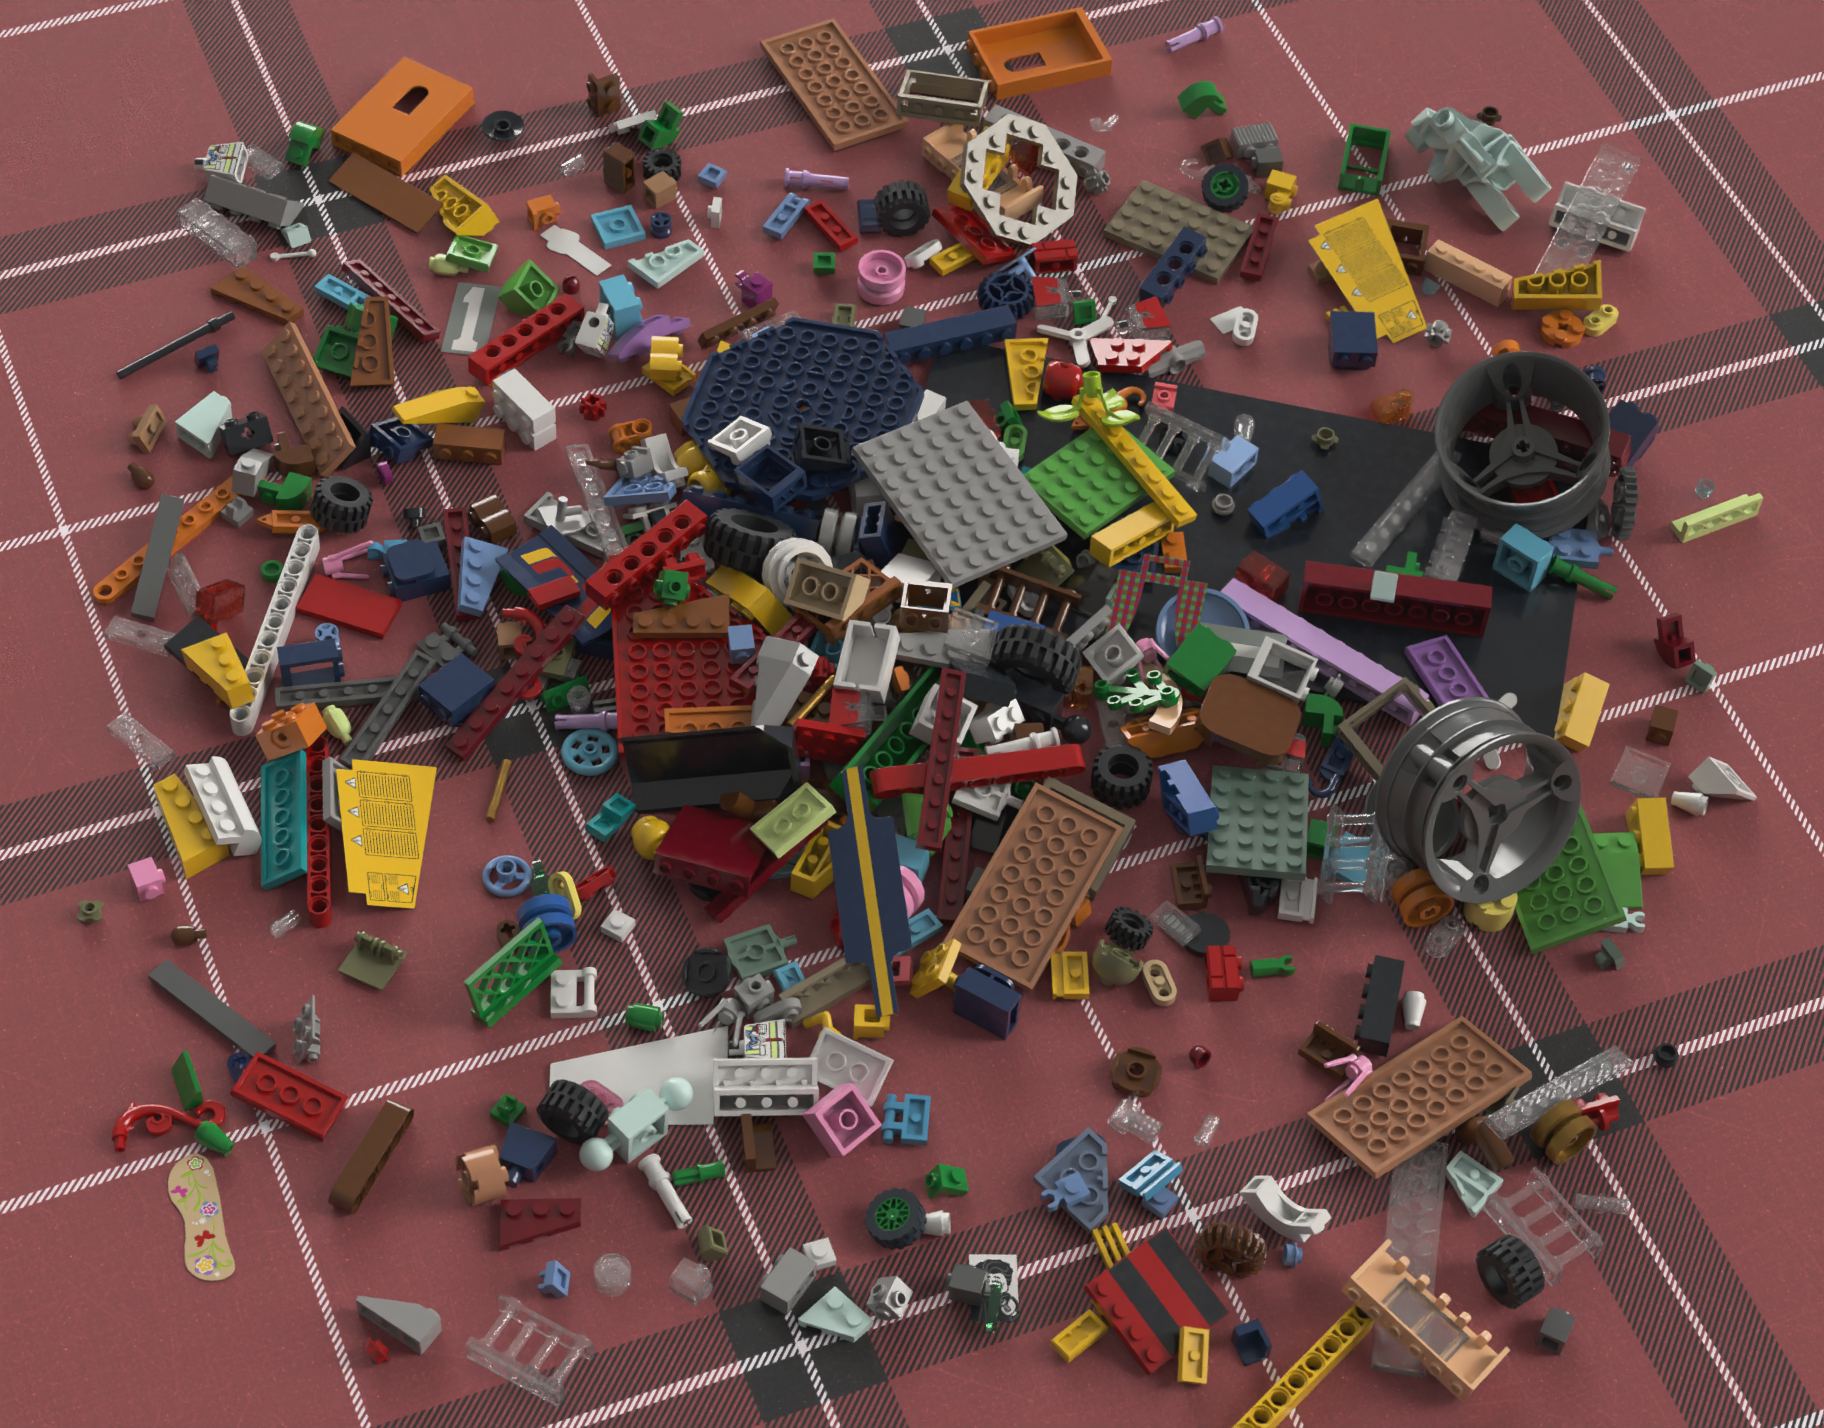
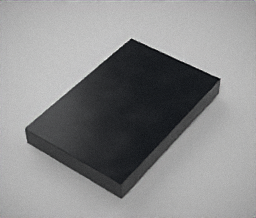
(191, 634)

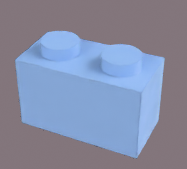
(1233, 464)

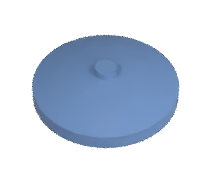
(1217, 609)

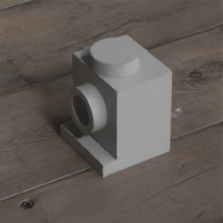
(635, 462)

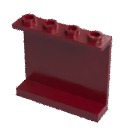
(710, 851)

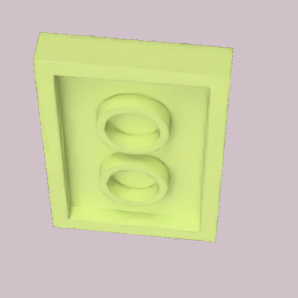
(793, 820)

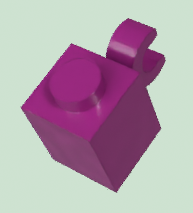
(754, 288)

